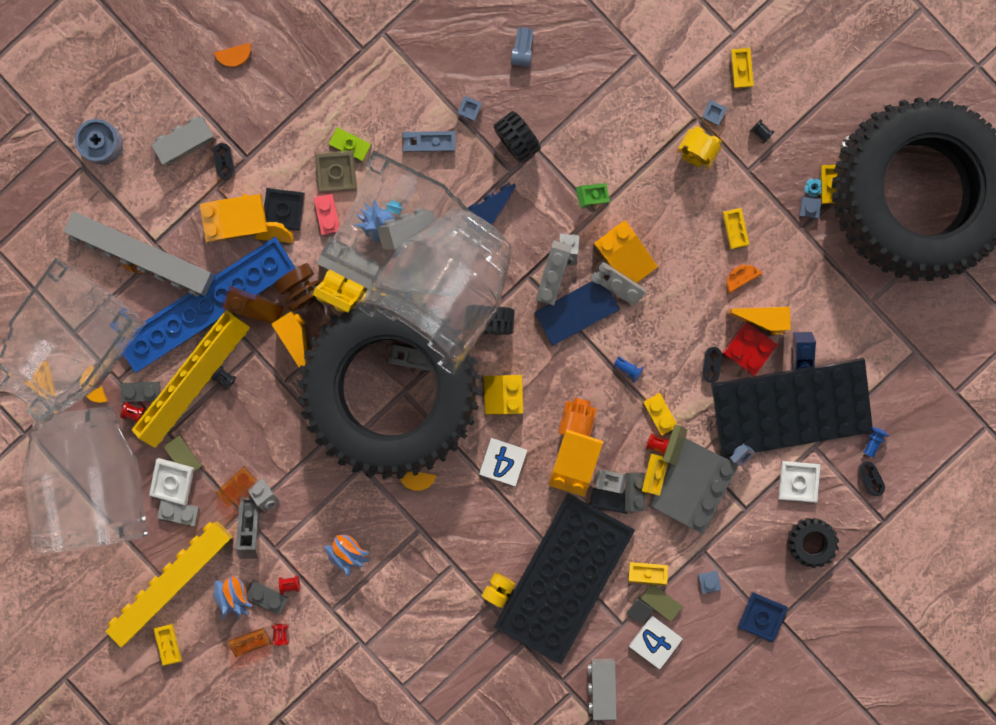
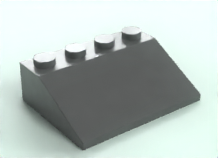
(694, 486)

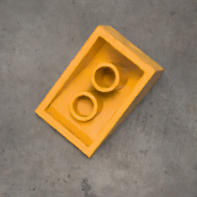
(233, 218)
(625, 252)
(768, 319)
(293, 335)
(575, 463)

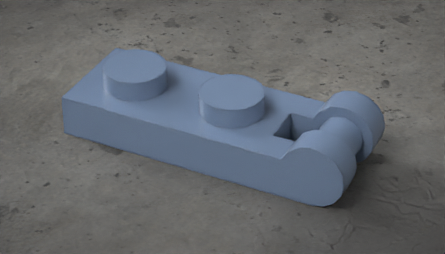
(429, 141)

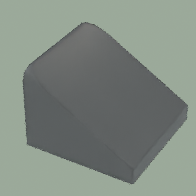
(639, 611)

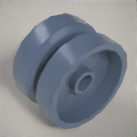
(99, 152)

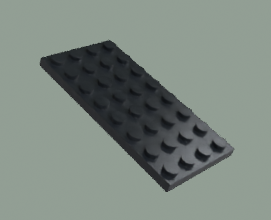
(793, 407)
(564, 578)

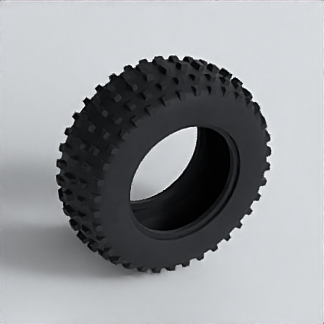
(862, 200)
(350, 440)

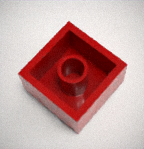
(749, 349)

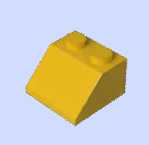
(503, 394)

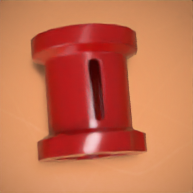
(128, 408)
(657, 444)
(284, 587)
(276, 629)

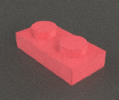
(327, 214)

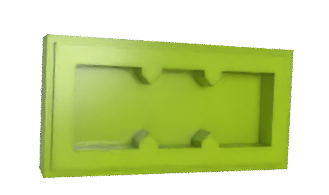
(345, 142)

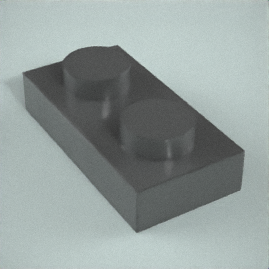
(140, 391)
(633, 492)
(267, 597)

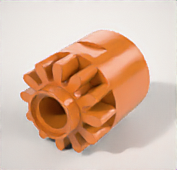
(578, 417)

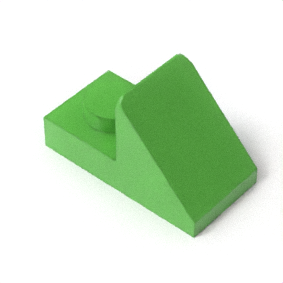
(592, 195)

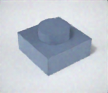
(469, 108)
(714, 113)
(810, 207)
(742, 454)
(709, 581)

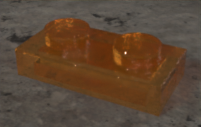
(236, 486)
(249, 642)

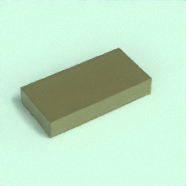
(675, 445)
(181, 453)
(661, 602)

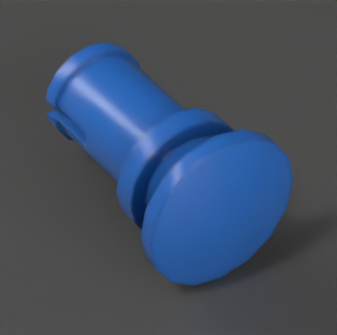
(628, 368)
(875, 441)

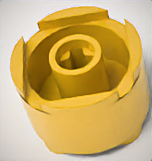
(699, 148)

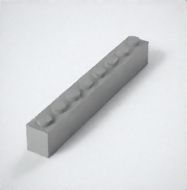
(139, 253)

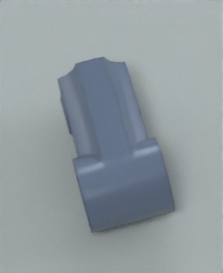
(522, 52)

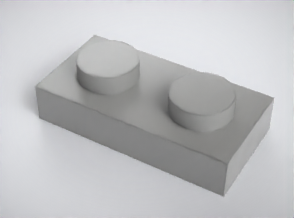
(178, 513)

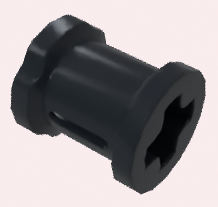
(762, 131)
(229, 379)

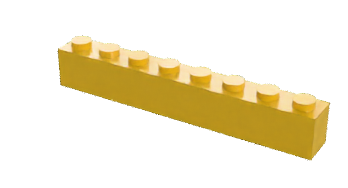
(190, 378)
(165, 587)

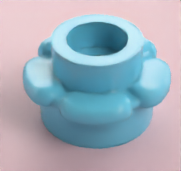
(808, 188)
(394, 207)

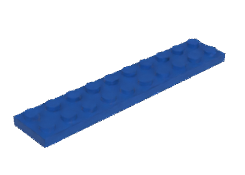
(194, 314)

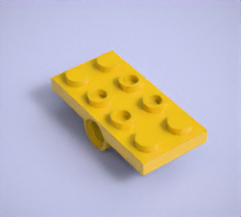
(339, 291)

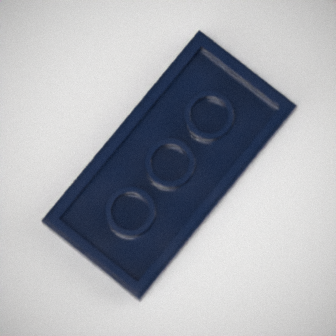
(576, 311)

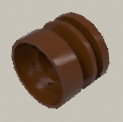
(298, 285)

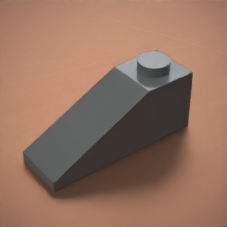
(248, 529)

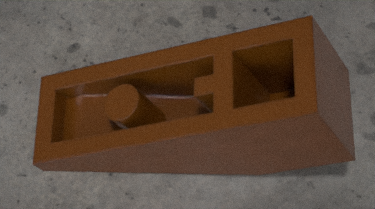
(251, 305)

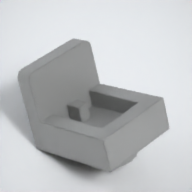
(572, 240)
(609, 481)
(263, 495)

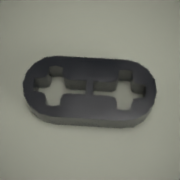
(220, 162)
(716, 364)
(867, 481)

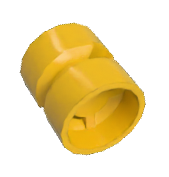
(496, 596)

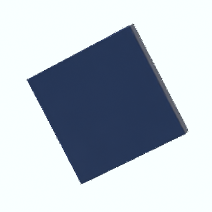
(762, 616)

